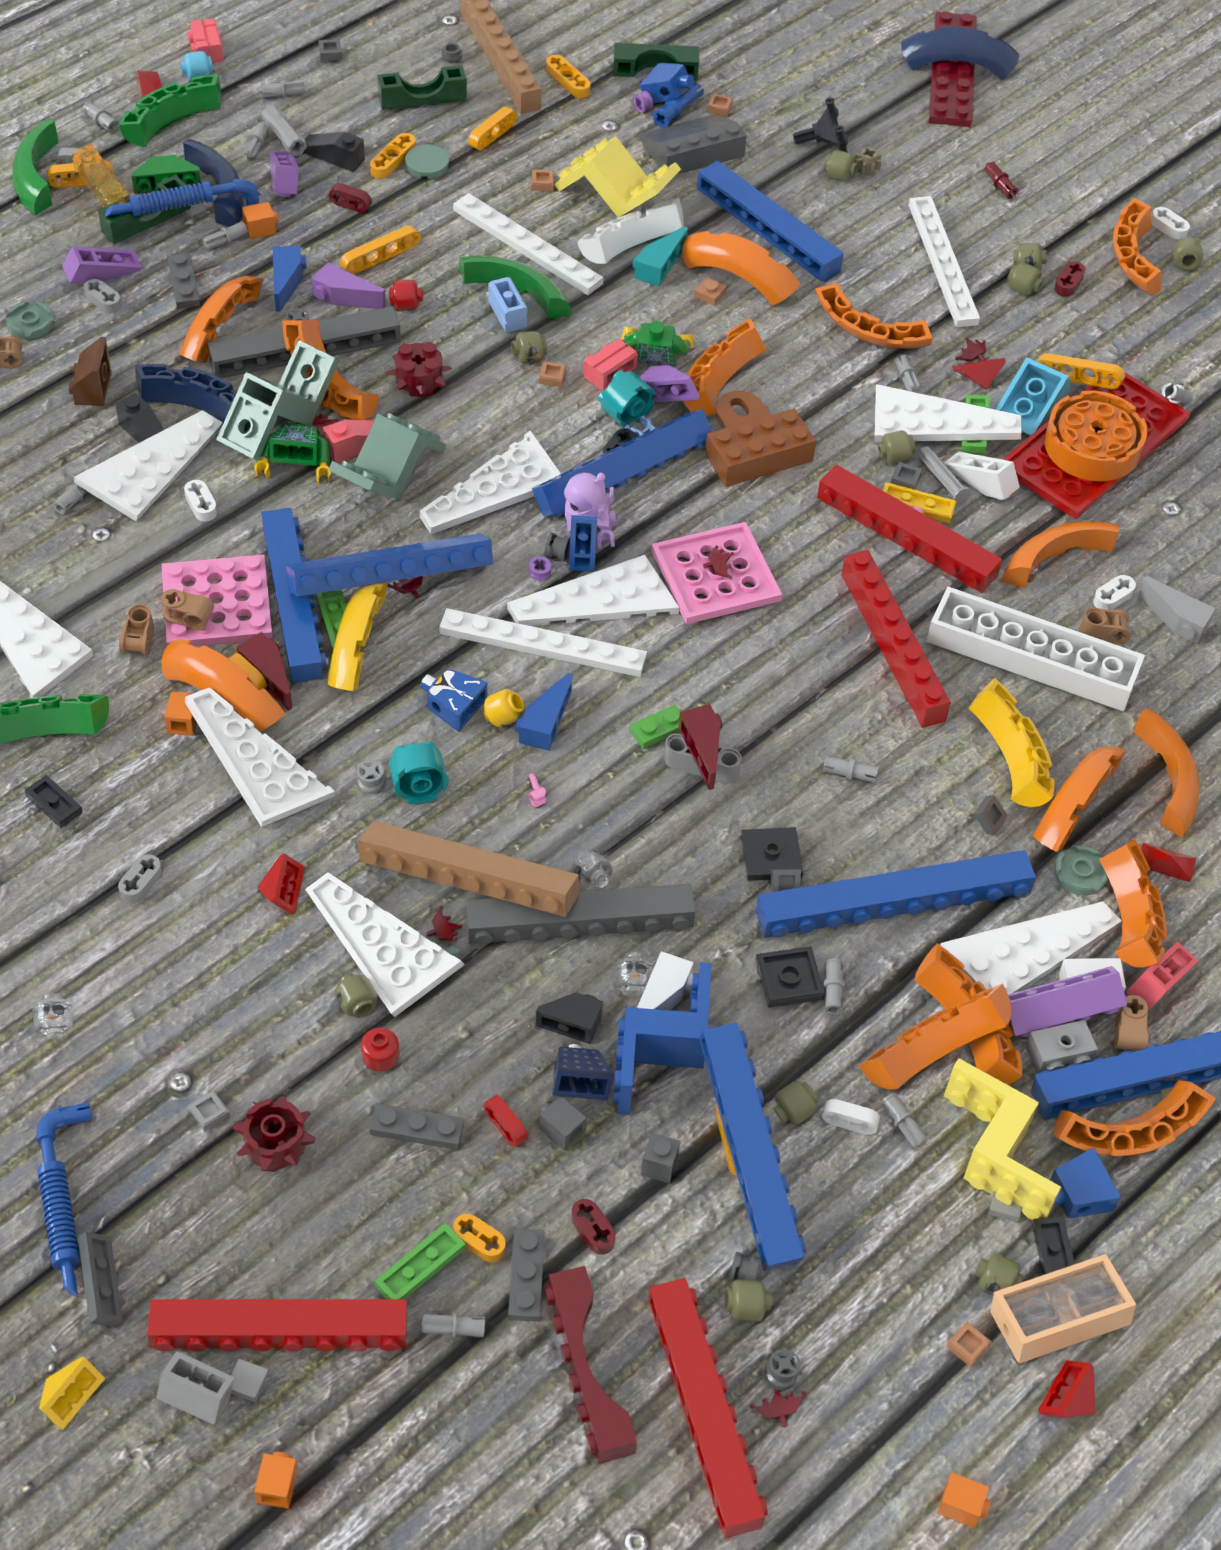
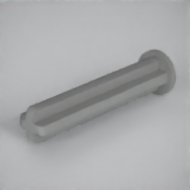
(944, 475)

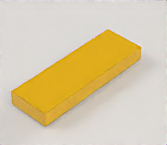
(933, 506)

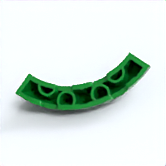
(169, 104)
(30, 187)
(525, 278)
(52, 716)

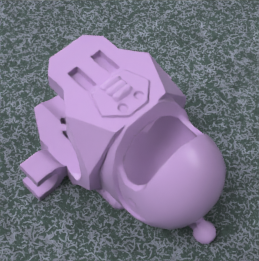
(590, 497)

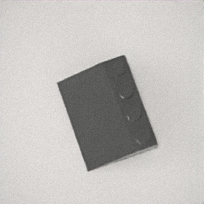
(696, 142)

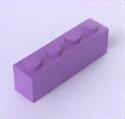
(1066, 1001)

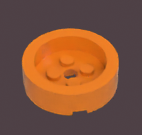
(1093, 455)

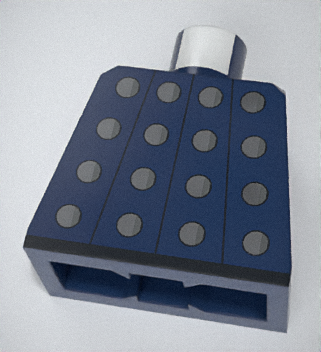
(581, 1074)

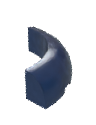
(960, 44)
(226, 205)
(187, 388)

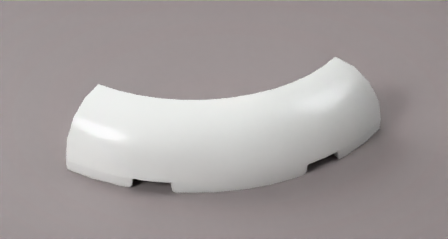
(631, 230)

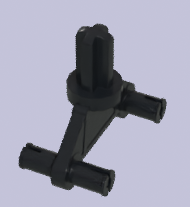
(825, 129)

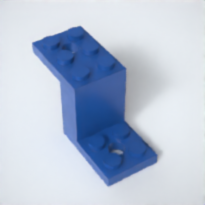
(661, 1037)

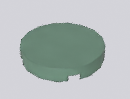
(427, 161)
(30, 320)
(1080, 870)

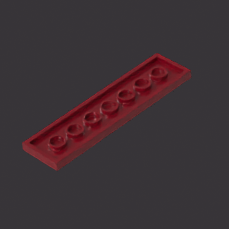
(952, 80)

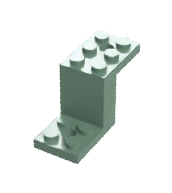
(262, 400)
(388, 456)

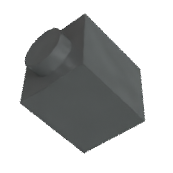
(562, 1122)
(660, 1157)

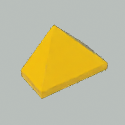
(69, 1390)

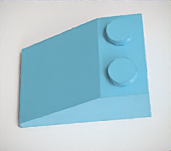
(1034, 394)

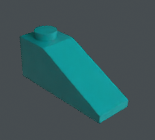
(659, 257)

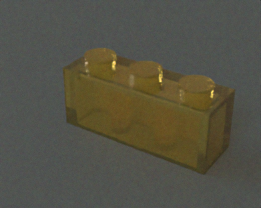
(99, 177)

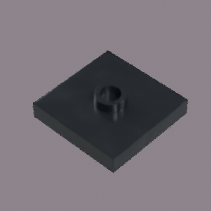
(770, 850)
(789, 977)

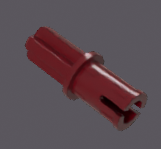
(1000, 179)

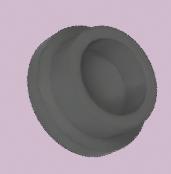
(451, 52)

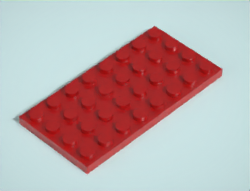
(1077, 495)

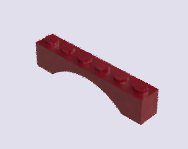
(608, 1424)

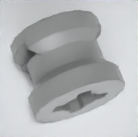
(370, 776)

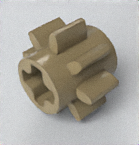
(868, 161)

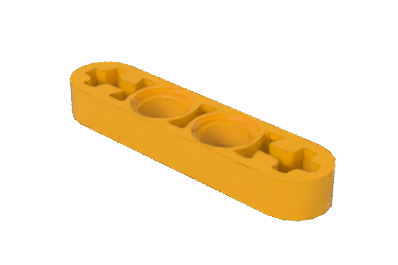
(403, 239)
(1079, 374)

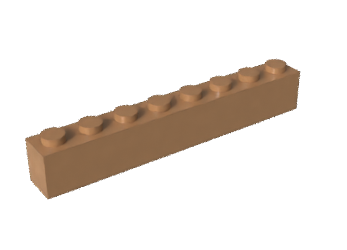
(502, 54)
(469, 868)

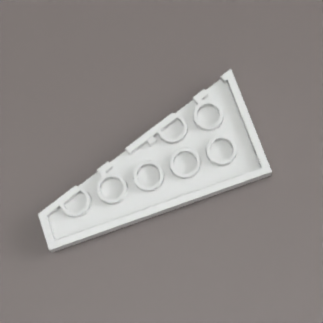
(939, 418)
(143, 472)
(493, 486)
(602, 595)
(37, 644)
(257, 764)
(1031, 949)
(388, 951)

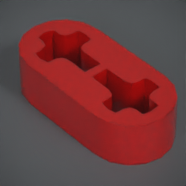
(505, 1121)

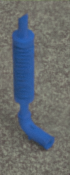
(183, 196)
(56, 1194)

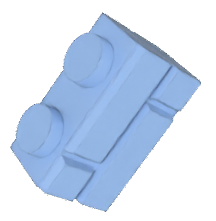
(507, 304)

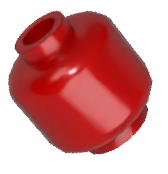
(405, 295)
(380, 1049)

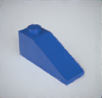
(287, 272)
(583, 543)
(544, 715)

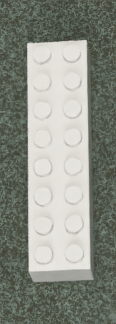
(1035, 648)

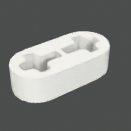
(1169, 223)
(205, 498)
(1111, 590)
(851, 1116)

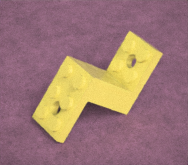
(616, 176)
(991, 1160)

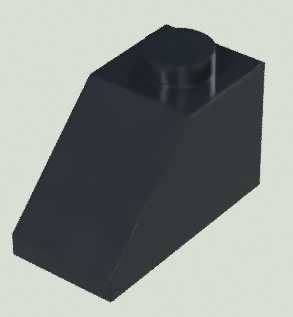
(137, 418)
(571, 1016)

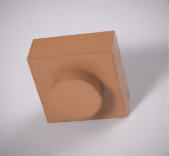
(710, 291)

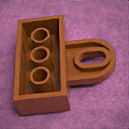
(756, 442)

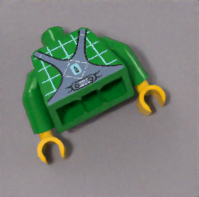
(657, 343)
(296, 446)

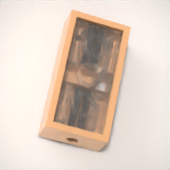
(1062, 1308)

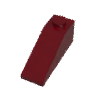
(266, 658)
(701, 733)

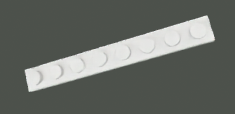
(528, 244)
(944, 262)
(543, 642)

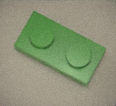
(656, 727)

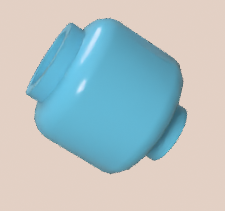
(196, 65)

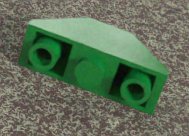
(161, 168)

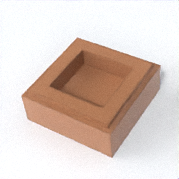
(720, 105)
(542, 180)
(552, 374)
(968, 1344)

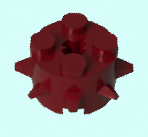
(418, 368)
(274, 1134)

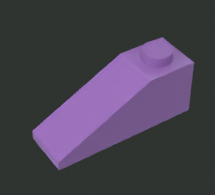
(283, 173)
(99, 263)
(346, 289)
(670, 384)

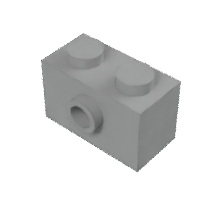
(1061, 1046)
(195, 1387)

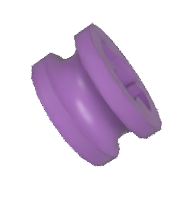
(643, 101)
(537, 562)

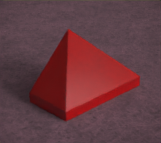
(148, 81)
(981, 372)
(1169, 862)
(283, 883)
(1071, 1392)

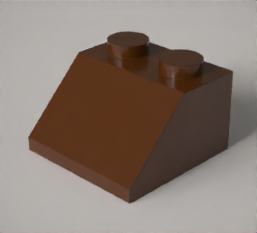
(91, 375)

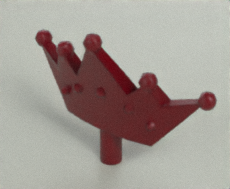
(973, 351)
(321, 422)
(718, 562)
(407, 585)
(443, 928)
(779, 1406)

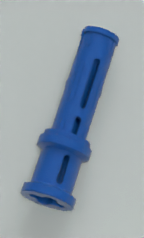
(673, 108)

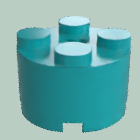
(627, 398)
(418, 772)

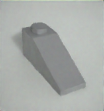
(1177, 610)

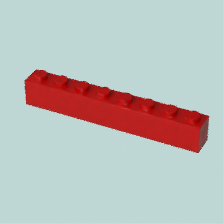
(909, 528)
(895, 639)
(277, 1324)
(706, 1408)

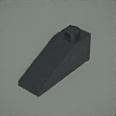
(337, 149)

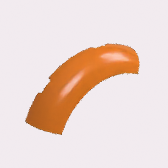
(1130, 228)
(743, 259)
(214, 312)
(869, 328)
(721, 362)
(340, 394)
(1055, 541)
(209, 668)
(1180, 768)
(1076, 795)
(1139, 906)
(947, 982)
(937, 1037)
(1142, 1133)

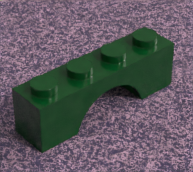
(632, 58)
(447, 86)
(124, 225)

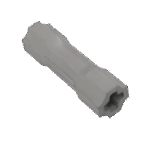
(290, 138)

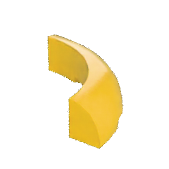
(353, 634)
(1019, 743)

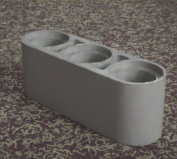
(679, 757)

